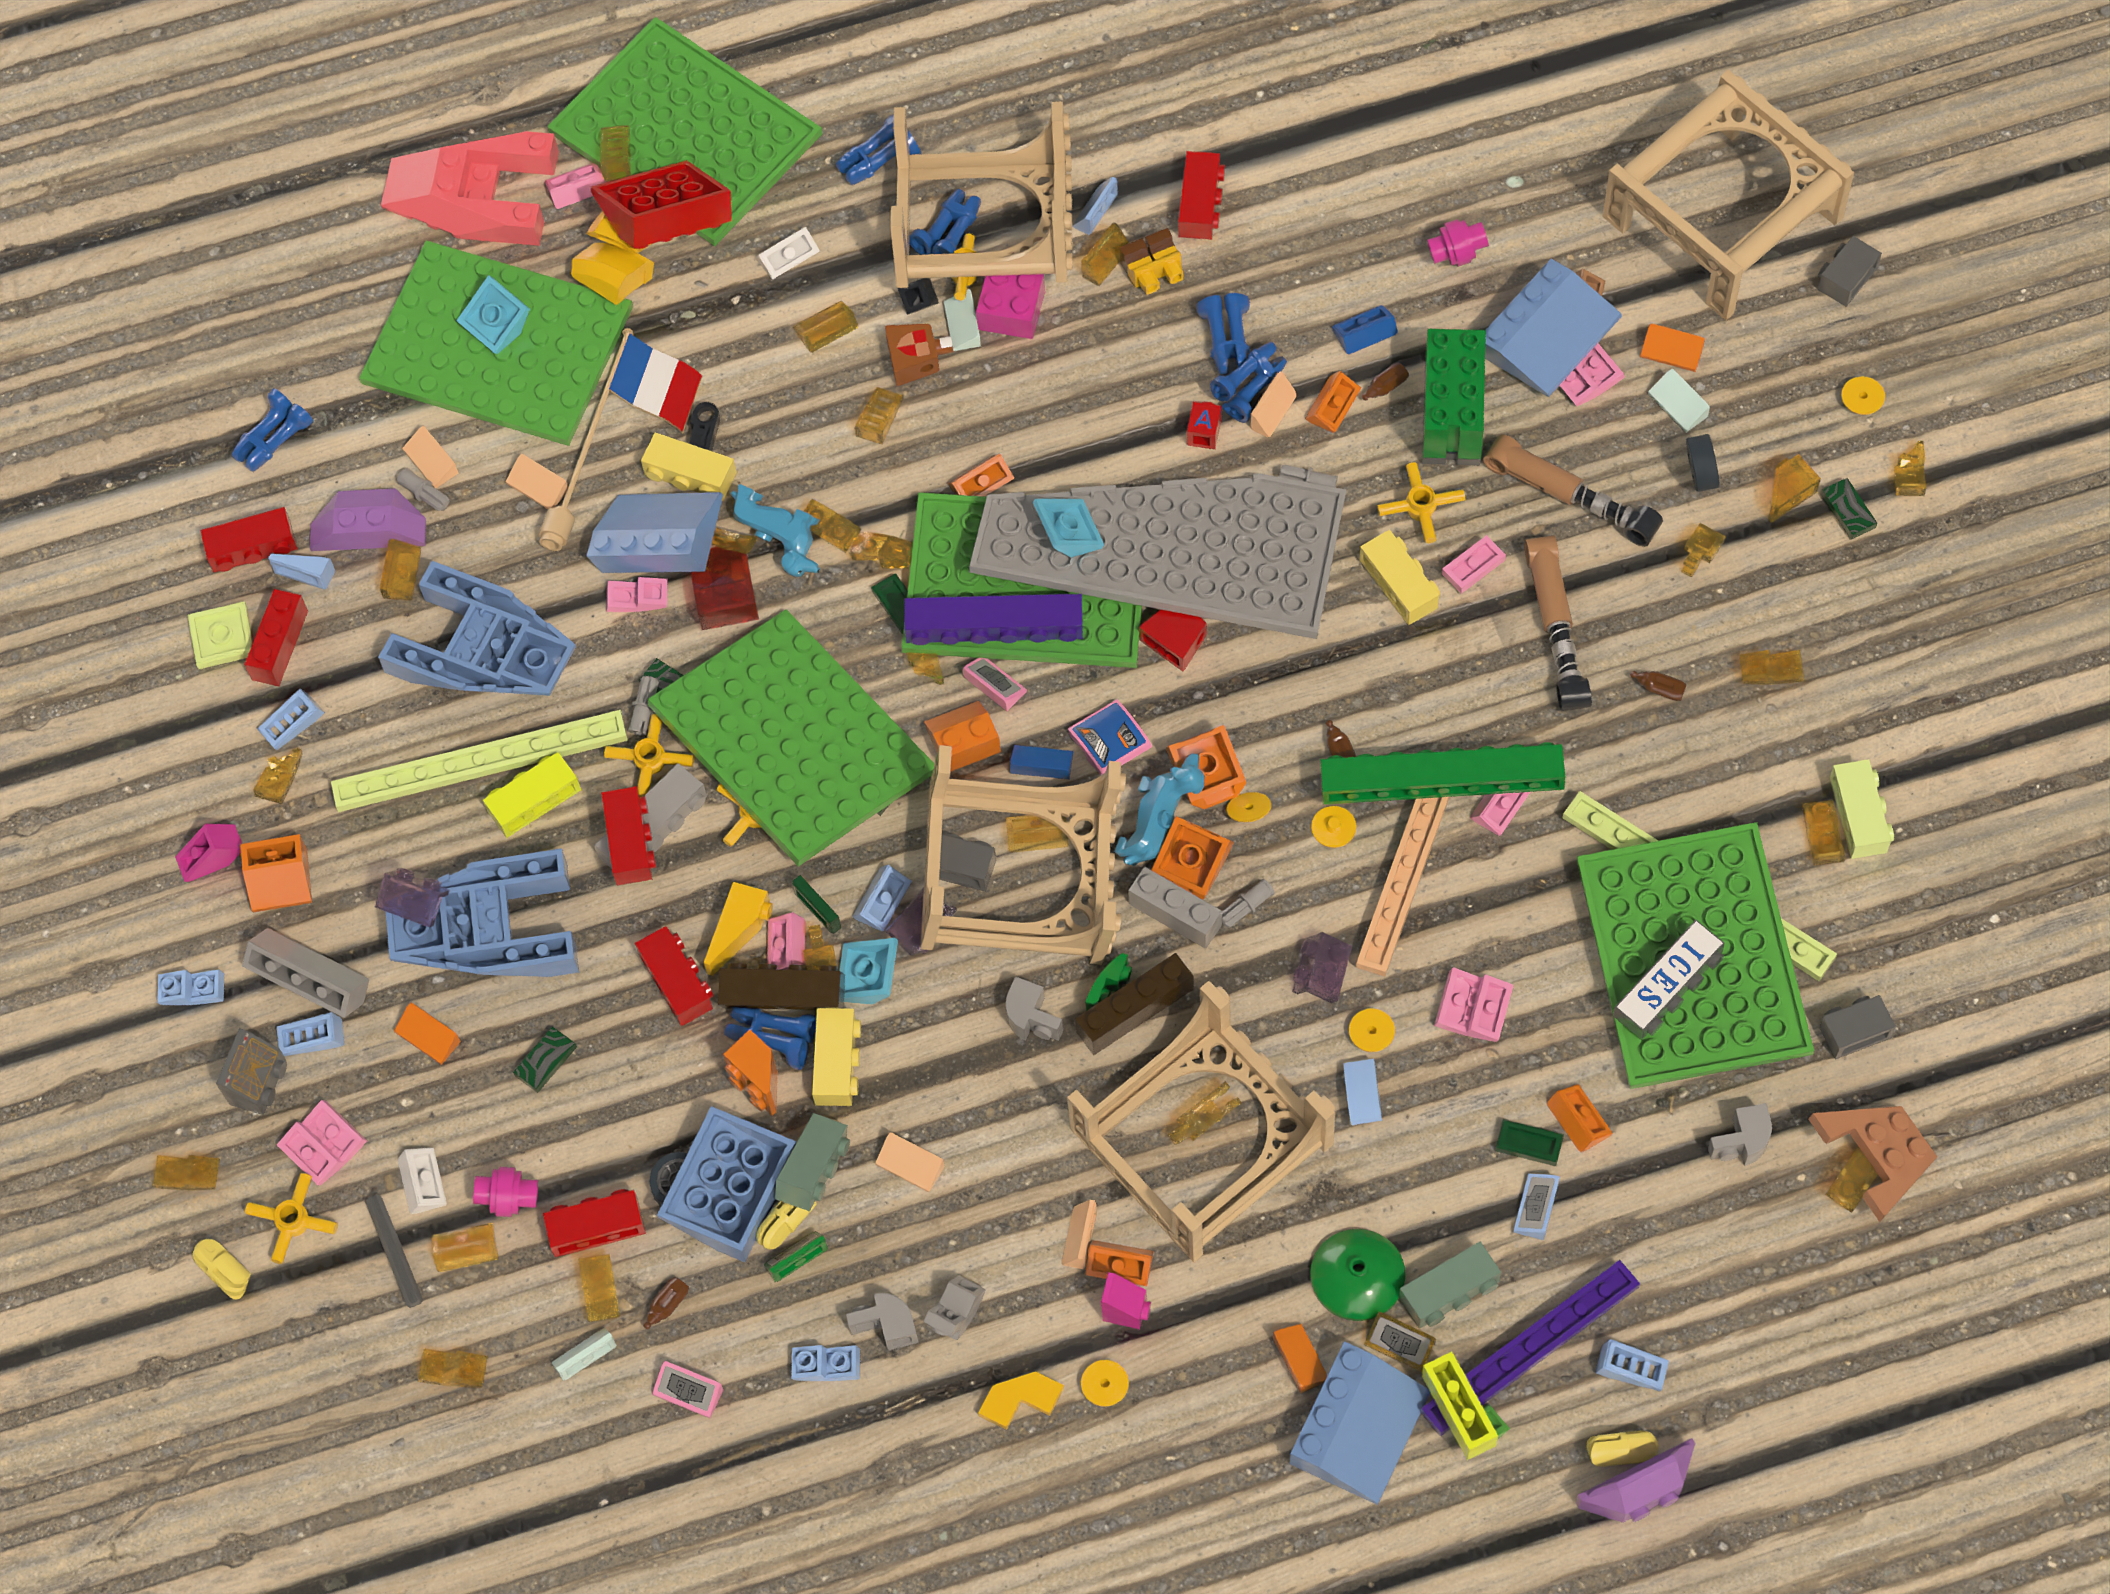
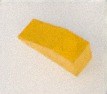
(738, 924)

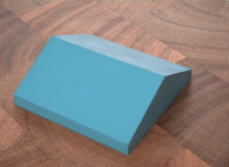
(494, 315)
(1069, 525)
(868, 970)

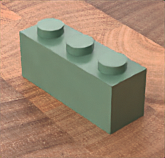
(812, 1162)
(1450, 1286)

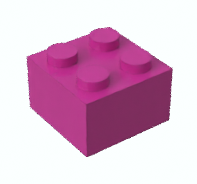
(1011, 304)

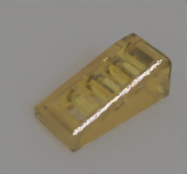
(615, 154)
(879, 433)

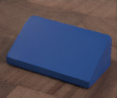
(1365, 329)
(1041, 762)

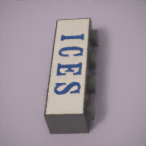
(1669, 980)

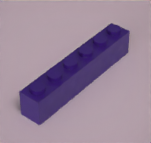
(993, 619)

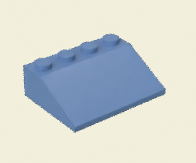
(1549, 328)
(656, 533)
(727, 1183)
(1359, 1424)

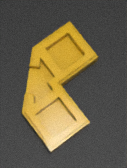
(1029, 1389)

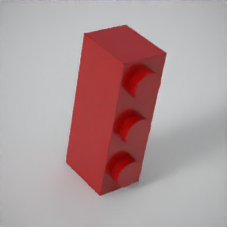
(1200, 195)
(248, 540)
(276, 637)
(628, 835)
(675, 975)
(594, 1222)

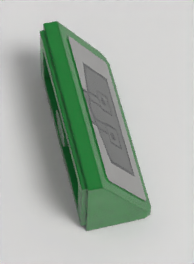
(796, 1256)

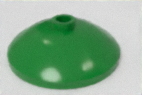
(1353, 1293)

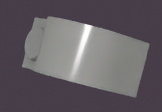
(1024, 1012)
(1751, 1137)
(955, 1308)
(891, 1315)

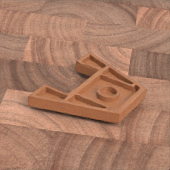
(1889, 1144)

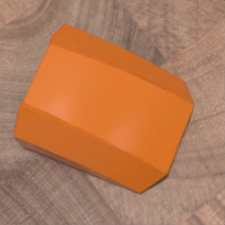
(1217, 761)
(1192, 857)

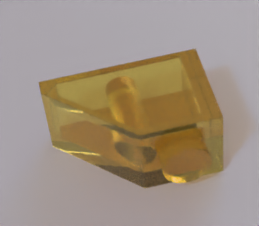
(1791, 485)

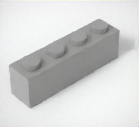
(668, 807)
(305, 972)

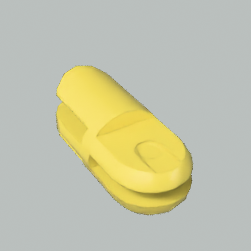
(779, 1224)
(221, 1267)
(1622, 1448)

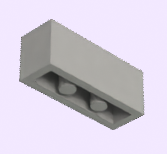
(1175, 907)

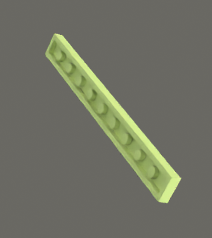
(478, 761)
(1619, 833)

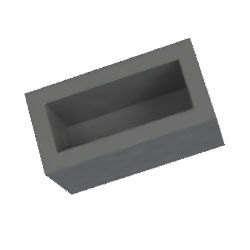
(1849, 270)
(966, 862)
(1857, 1026)

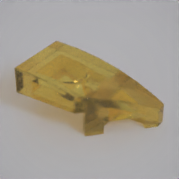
(1909, 472)
(926, 664)
(278, 777)

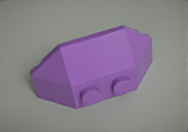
(367, 521)
(1641, 1487)

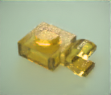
(1701, 545)
(819, 953)

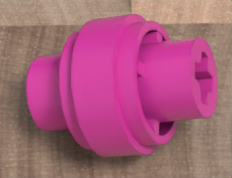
(1457, 242)
(505, 1191)

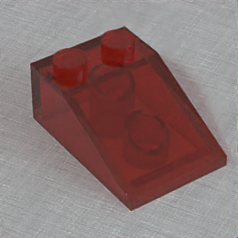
(724, 590)

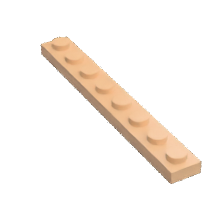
(1401, 885)

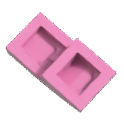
(636, 596)

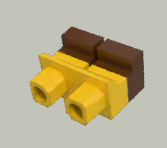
(1151, 260)

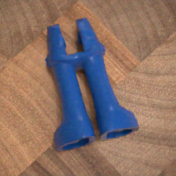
(860, 166)
(952, 210)
(1211, 309)
(1225, 386)
(252, 444)
(793, 1048)

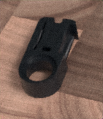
(704, 433)

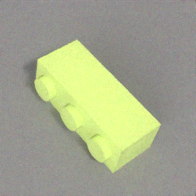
(1861, 808)

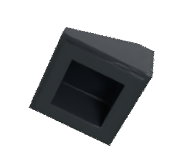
(918, 295)

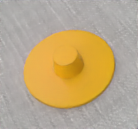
(1863, 395)
(1249, 807)
(1333, 826)
(1372, 1030)
(1104, 1383)

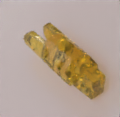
(1190, 1123)

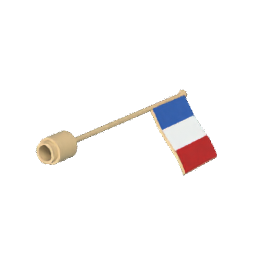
(646, 382)

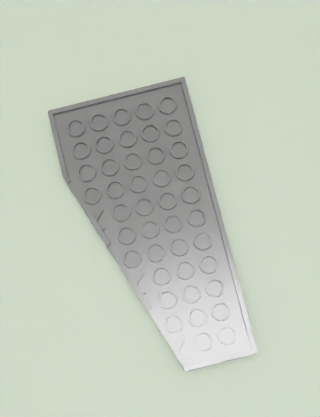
(1193, 547)

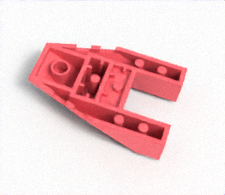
(458, 184)

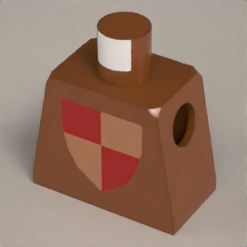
(915, 351)

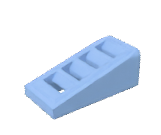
(305, 569)
(296, 727)
(329, 1030)
(1634, 1355)

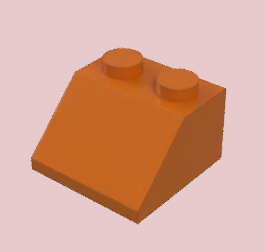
(967, 731)

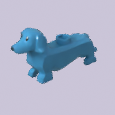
(780, 524)
(1158, 808)

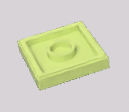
(221, 634)

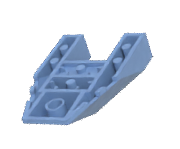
(495, 647)
(475, 925)

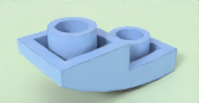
(189, 988)
(1362, 1091)
(825, 1364)

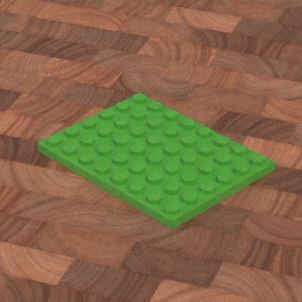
(690, 109)
(534, 383)
(940, 568)
(792, 737)
(1747, 1005)

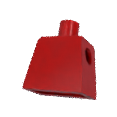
(1174, 636)

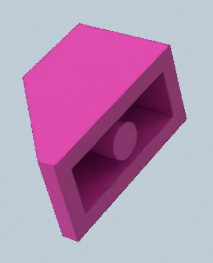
(209, 850)
(1124, 1302)

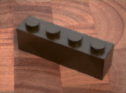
(781, 989)
(1134, 1003)

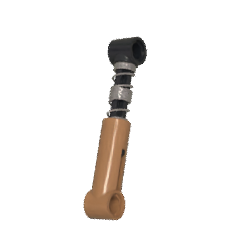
(1509, 458)
(1543, 559)

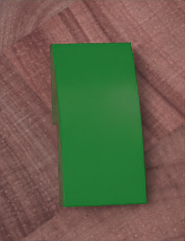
(1109, 980)

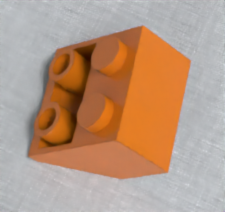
(276, 873)
(754, 1070)

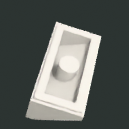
(788, 253)
(421, 1180)

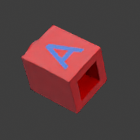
(1204, 425)

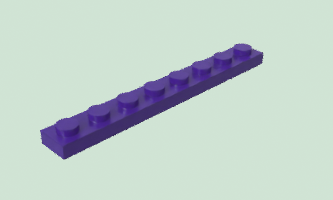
(1543, 1337)

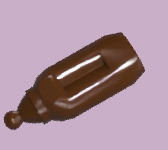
(1386, 381)
(1661, 684)
(1338, 742)
(666, 1301)

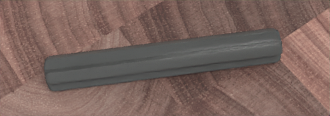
(394, 1251)

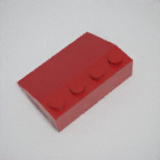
(663, 204)

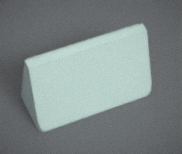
(962, 322)
(1679, 400)
(584, 1354)

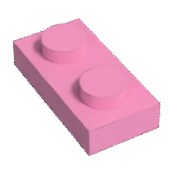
(1473, 564)

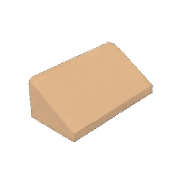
(1272, 405)
(430, 458)
(537, 482)
(910, 1162)
(1080, 1235)

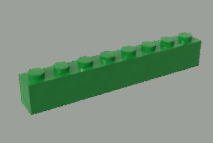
(1443, 773)

